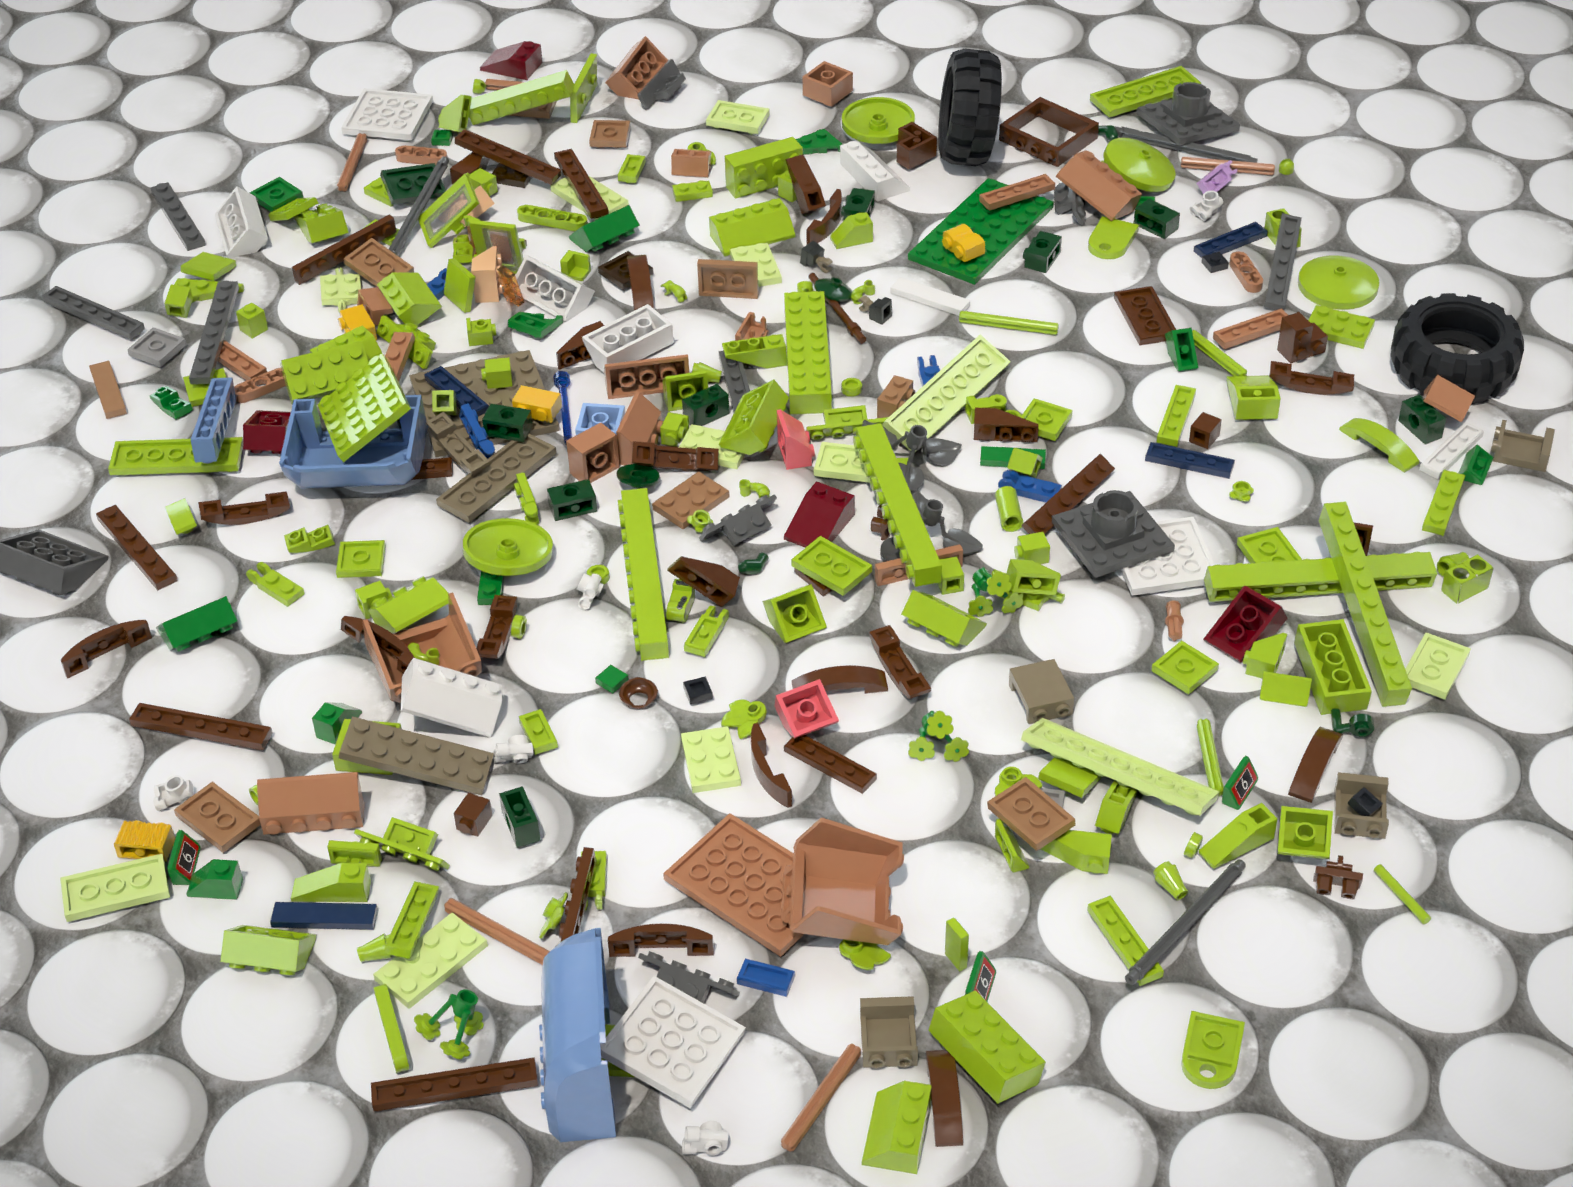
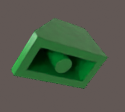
(1182, 349)
(329, 720)
(216, 880)

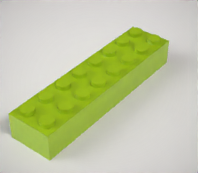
(807, 352)

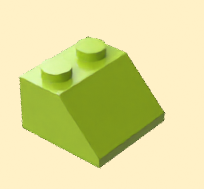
(681, 386)
(795, 613)
(1305, 832)

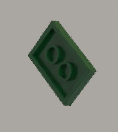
(407, 182)

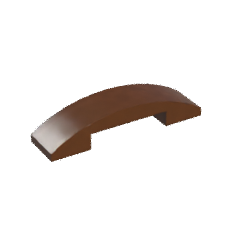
(822, 229)
(640, 281)
(1311, 383)
(674, 457)
(244, 513)
(499, 627)
(386, 640)
(102, 642)
(897, 664)
(846, 677)
(1314, 763)
(774, 785)
(660, 936)
(944, 1098)

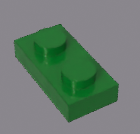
(489, 587)

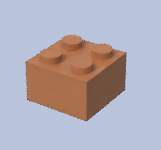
(827, 83)
(593, 453)

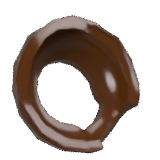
(638, 685)

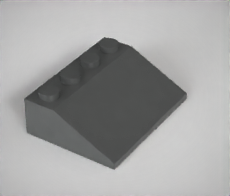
(48, 561)

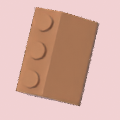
(639, 424)

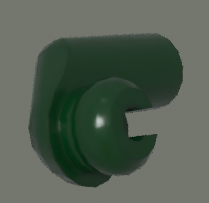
(1109, 131)
(753, 566)

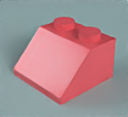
(793, 442)
(805, 709)

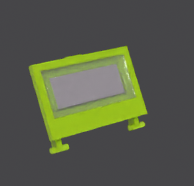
(448, 211)
(502, 235)

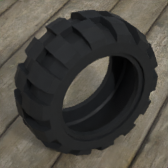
(969, 107)
(1462, 322)

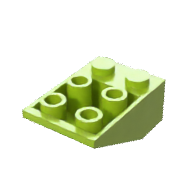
(321, 223)
(1254, 397)

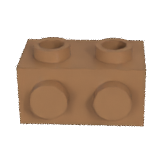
(894, 396)

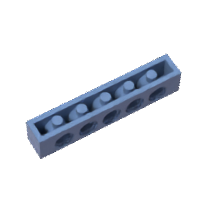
(213, 420)

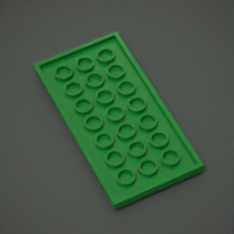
(998, 228)

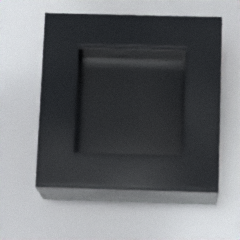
(1215, 262)
(697, 690)
(1365, 803)

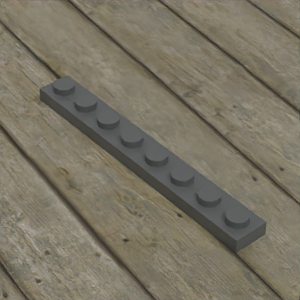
(214, 332)

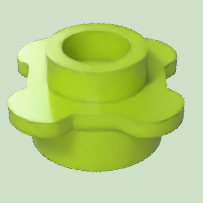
(1241, 491)
(699, 515)

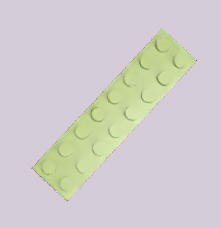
(947, 390)
(1120, 766)

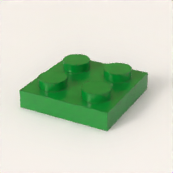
(276, 194)

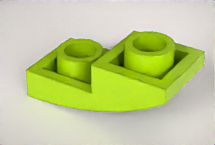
(463, 250)
(181, 517)
(303, 541)

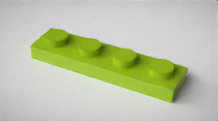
(1176, 415)
(1443, 502)
(411, 920)
(1122, 936)

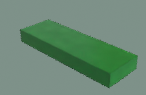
(1001, 455)

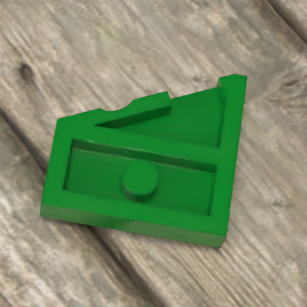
(818, 142)
(534, 323)

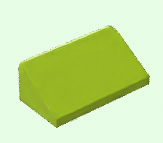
(1285, 689)
(1010, 847)

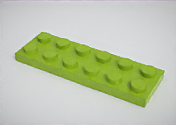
(1141, 91)
(171, 457)

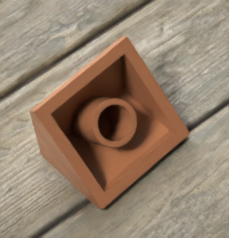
(1448, 398)

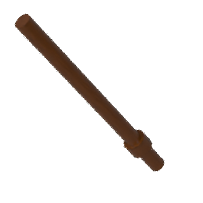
(852, 327)

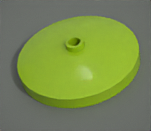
(876, 119)
(1139, 164)
(1338, 282)
(507, 546)

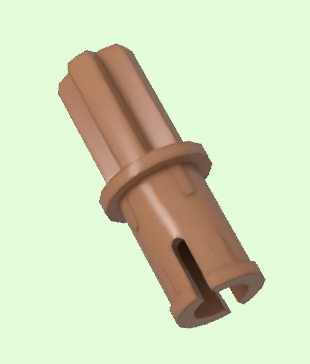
(1174, 620)

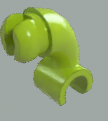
(868, 288)
(677, 290)
(746, 488)
(431, 655)

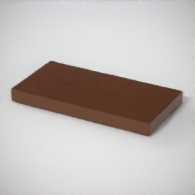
(1144, 314)

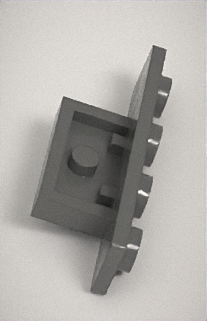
(662, 85)
(1067, 199)
(743, 525)
(693, 984)

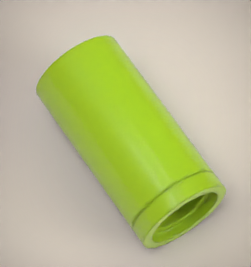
(1009, 508)

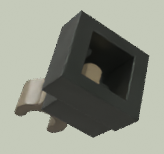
(814, 254)
(879, 310)

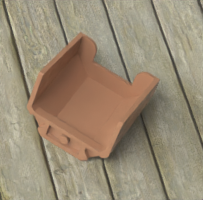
(447, 634)
(842, 884)

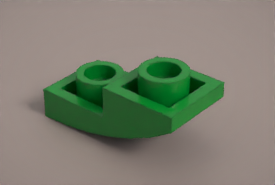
(170, 402)

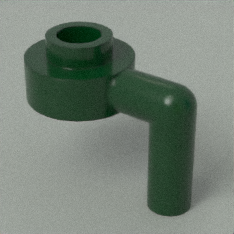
(1359, 725)

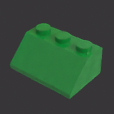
(605, 230)
(197, 624)

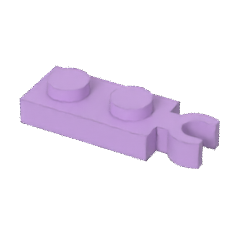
(1216, 178)

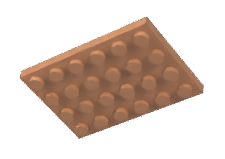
(739, 879)

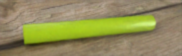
(1402, 894)

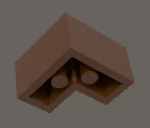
(915, 145)
(1300, 338)

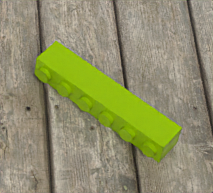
(521, 97)

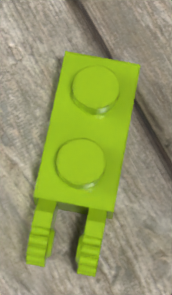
(526, 498)
(275, 584)
(706, 631)
(598, 883)

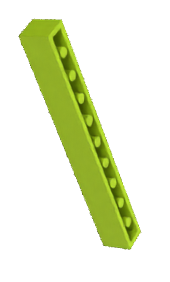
(898, 505)
(644, 575)
(1316, 576)
(1365, 605)

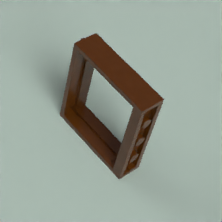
(1084, 128)

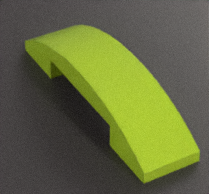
(1399, 452)

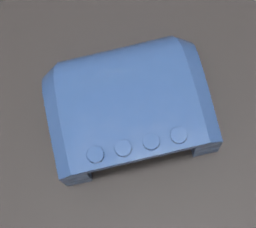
(388, 459)
(571, 1031)

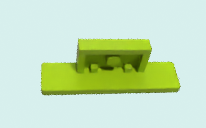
(422, 346)
(841, 422)
(409, 840)

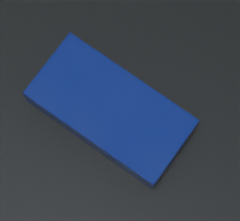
(765, 977)

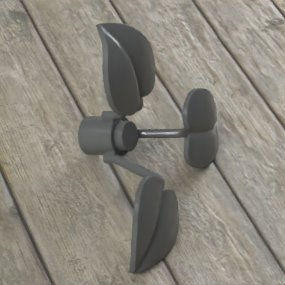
(939, 452)
(931, 515)

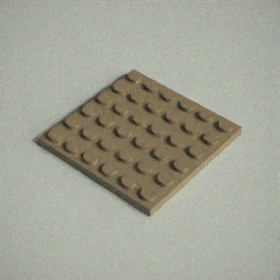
(523, 373)

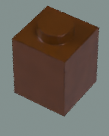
(1205, 430)
(473, 814)

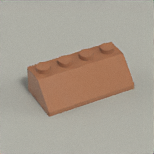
(636, 69)
(1099, 185)
(642, 375)
(310, 803)

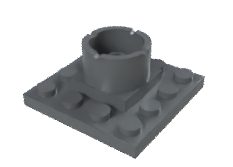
(1188, 115)
(1112, 533)

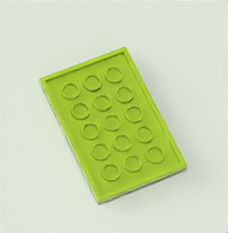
(363, 407)

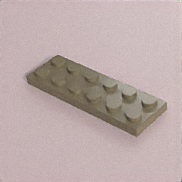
(482, 489)
(416, 755)

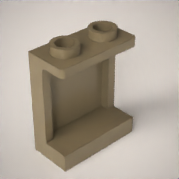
(1522, 448)
(1042, 690)
(1346, 819)
(888, 1032)

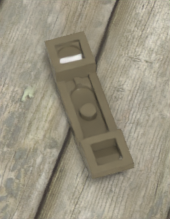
(456, 445)

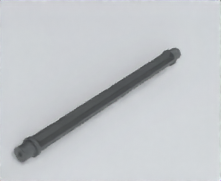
(1193, 148)
(419, 205)
(1189, 917)

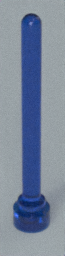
(562, 381)

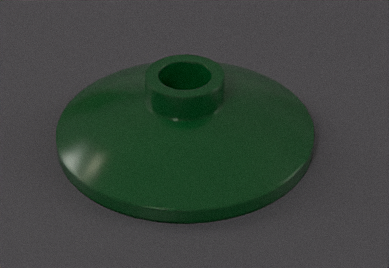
(833, 289)
(637, 475)

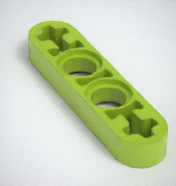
(533, 215)
(391, 1028)

